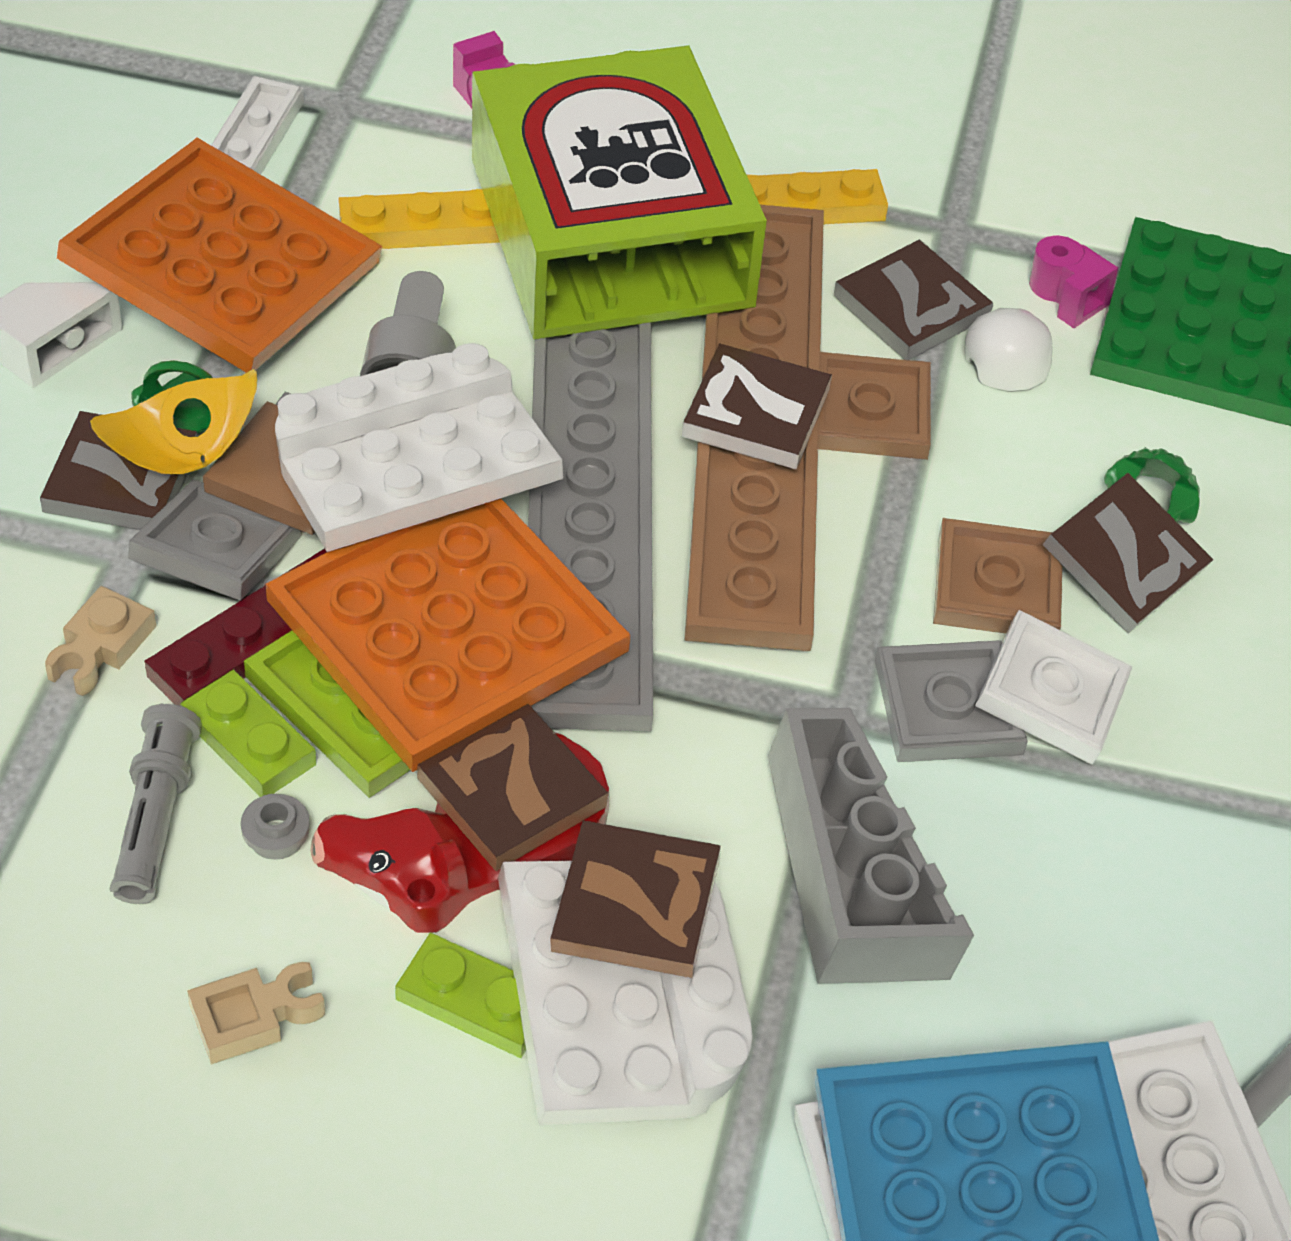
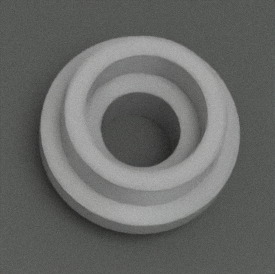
(278, 840)

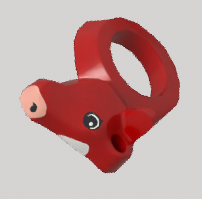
(423, 861)

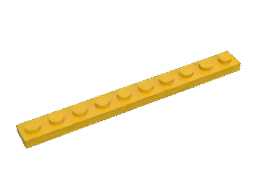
(464, 217)

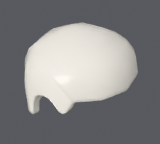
(1010, 349)

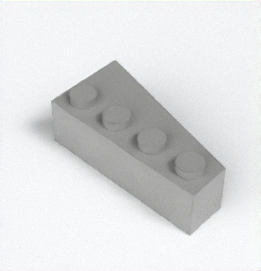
(858, 873)

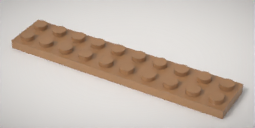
(751, 516)

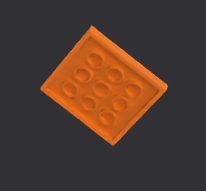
(220, 254)
(447, 625)

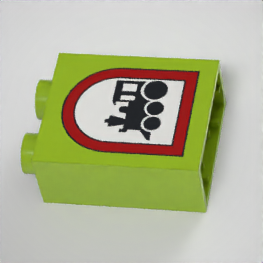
(615, 191)

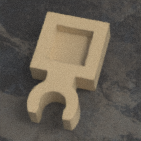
(101, 631)
(244, 1013)

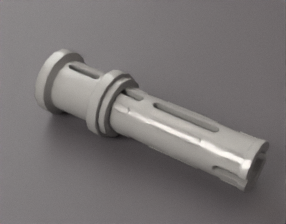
(158, 777)

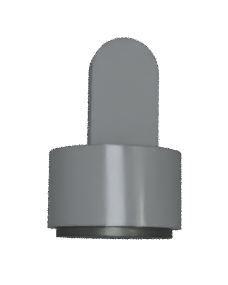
(413, 327)

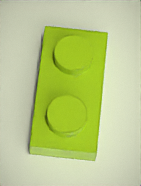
(250, 734)
(464, 993)

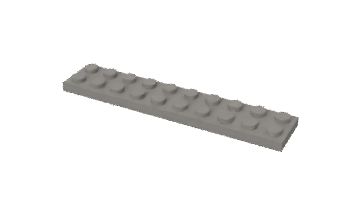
(598, 518)

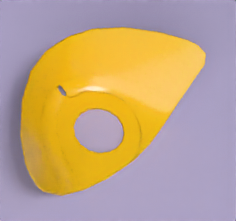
(148, 431)

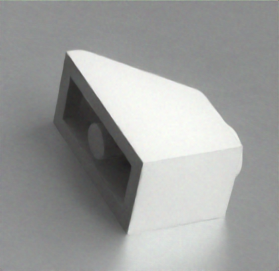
(53, 326)

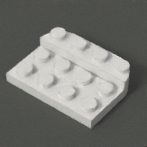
(409, 445)
(616, 1036)

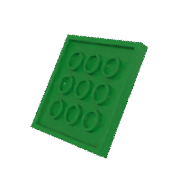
(1201, 321)

